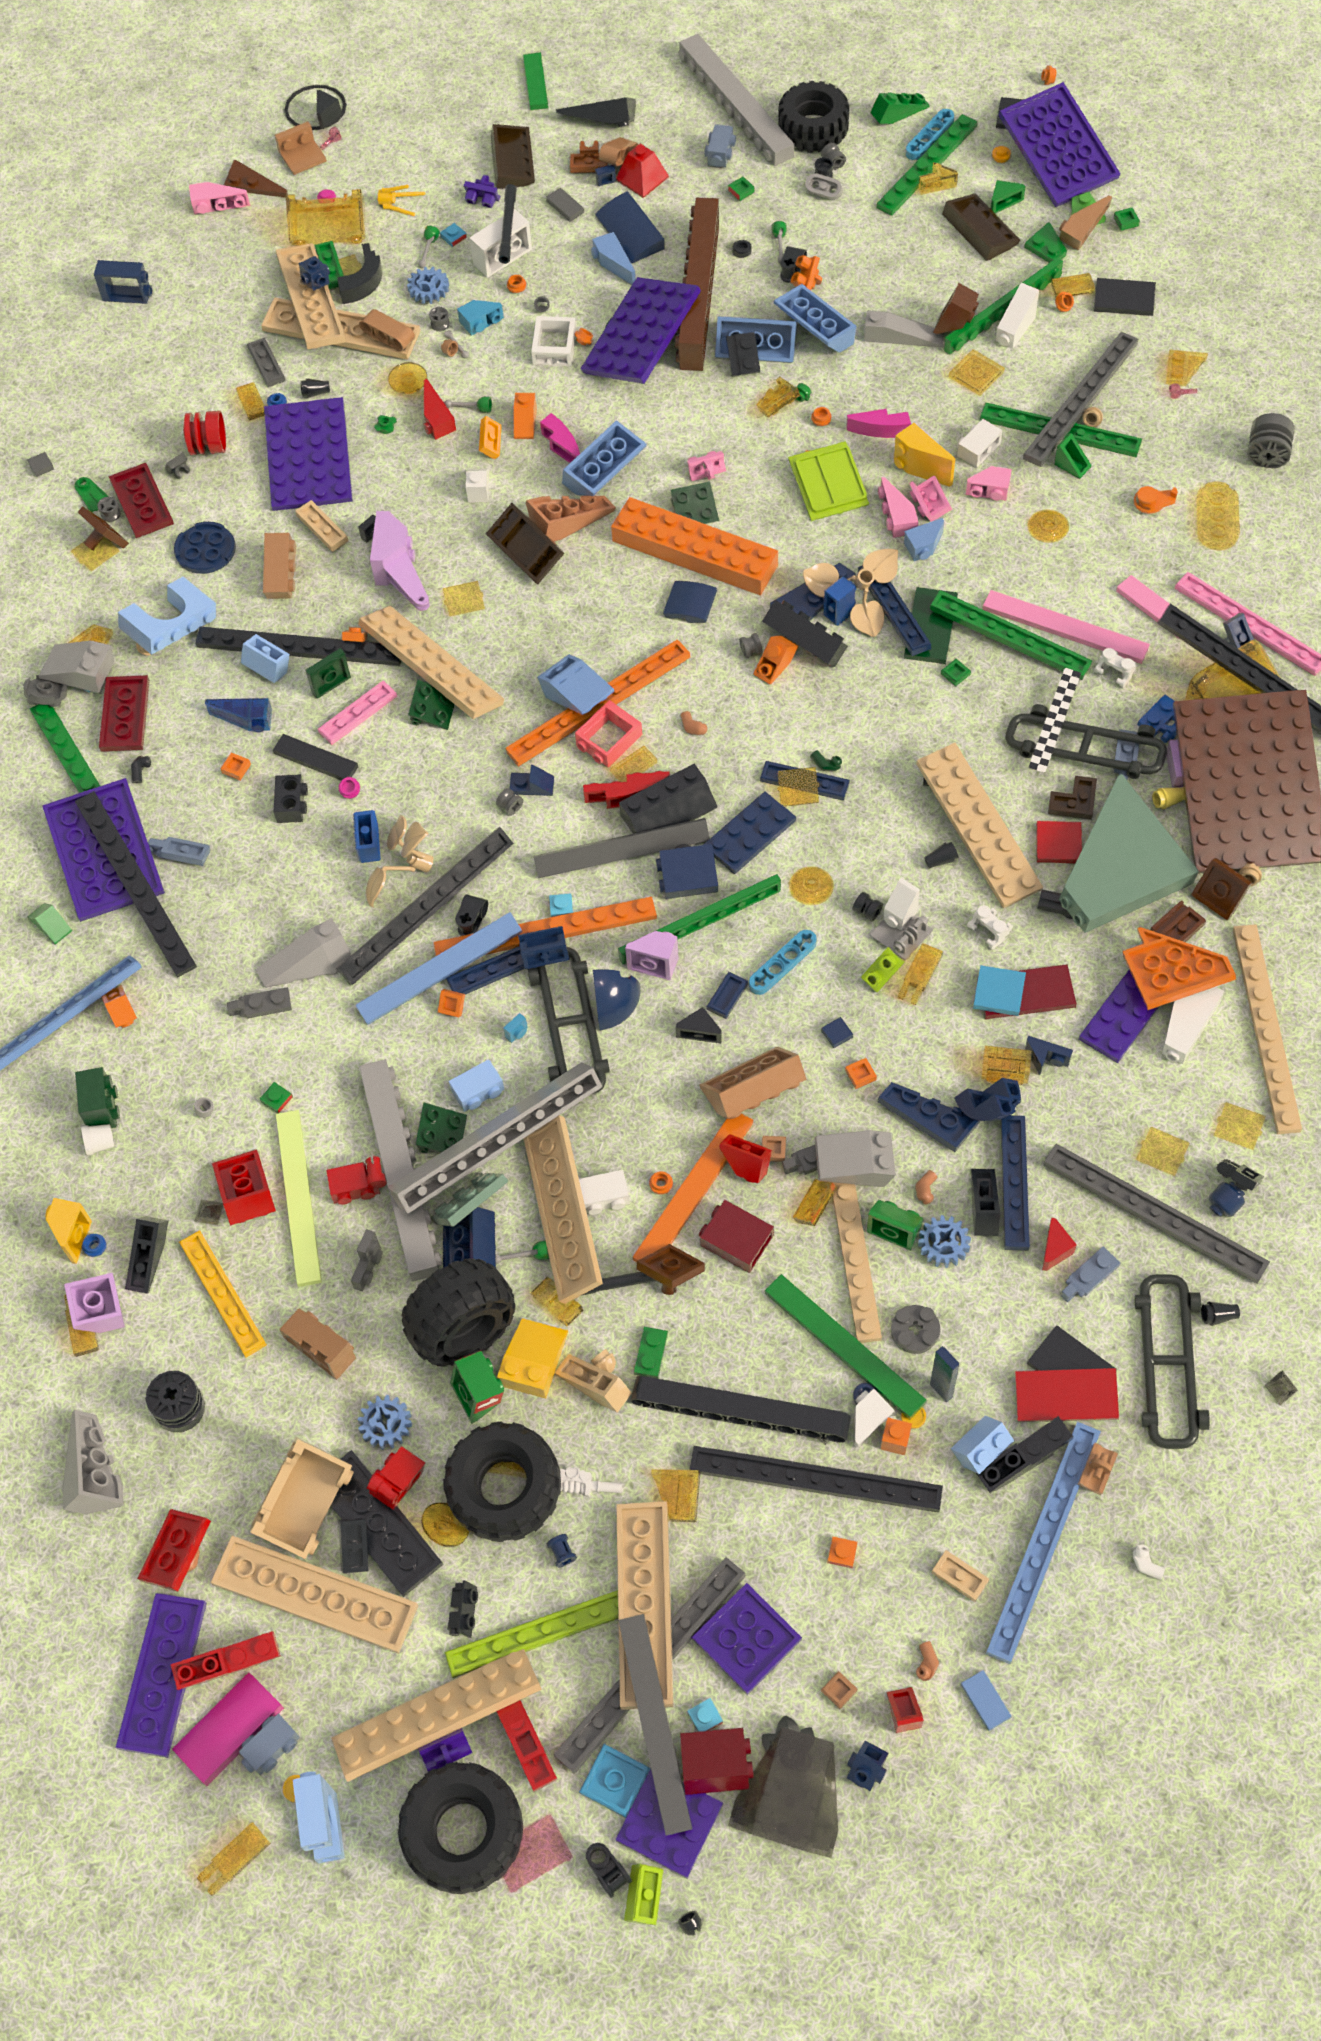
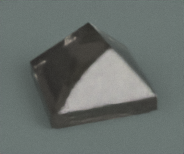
(209, 1212)
(1281, 1387)

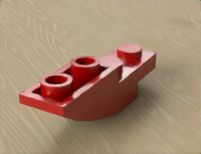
(617, 791)
(225, 1660)
(527, 1745)

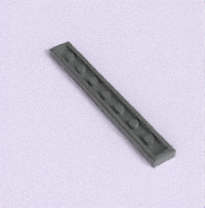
(621, 848)
(655, 1725)

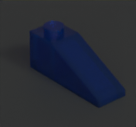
(247, 713)

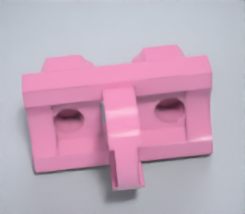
(714, 465)

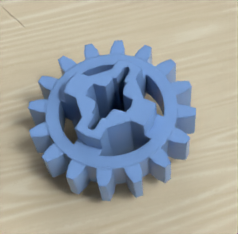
(428, 285)
(943, 1231)
(376, 1425)

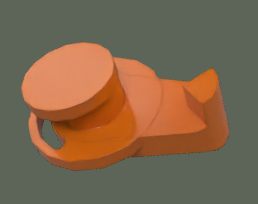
(1153, 500)

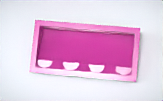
(221, 1732)

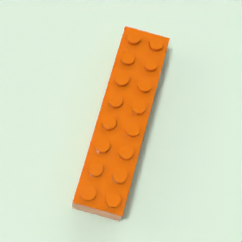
(695, 546)

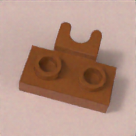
(587, 160)

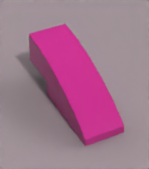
(878, 423)
(559, 437)

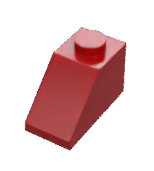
(746, 1158)

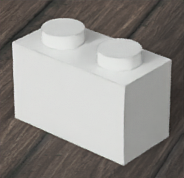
(979, 443)
(604, 1192)

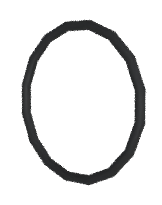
(312, 87)

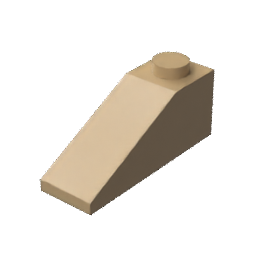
(594, 1382)

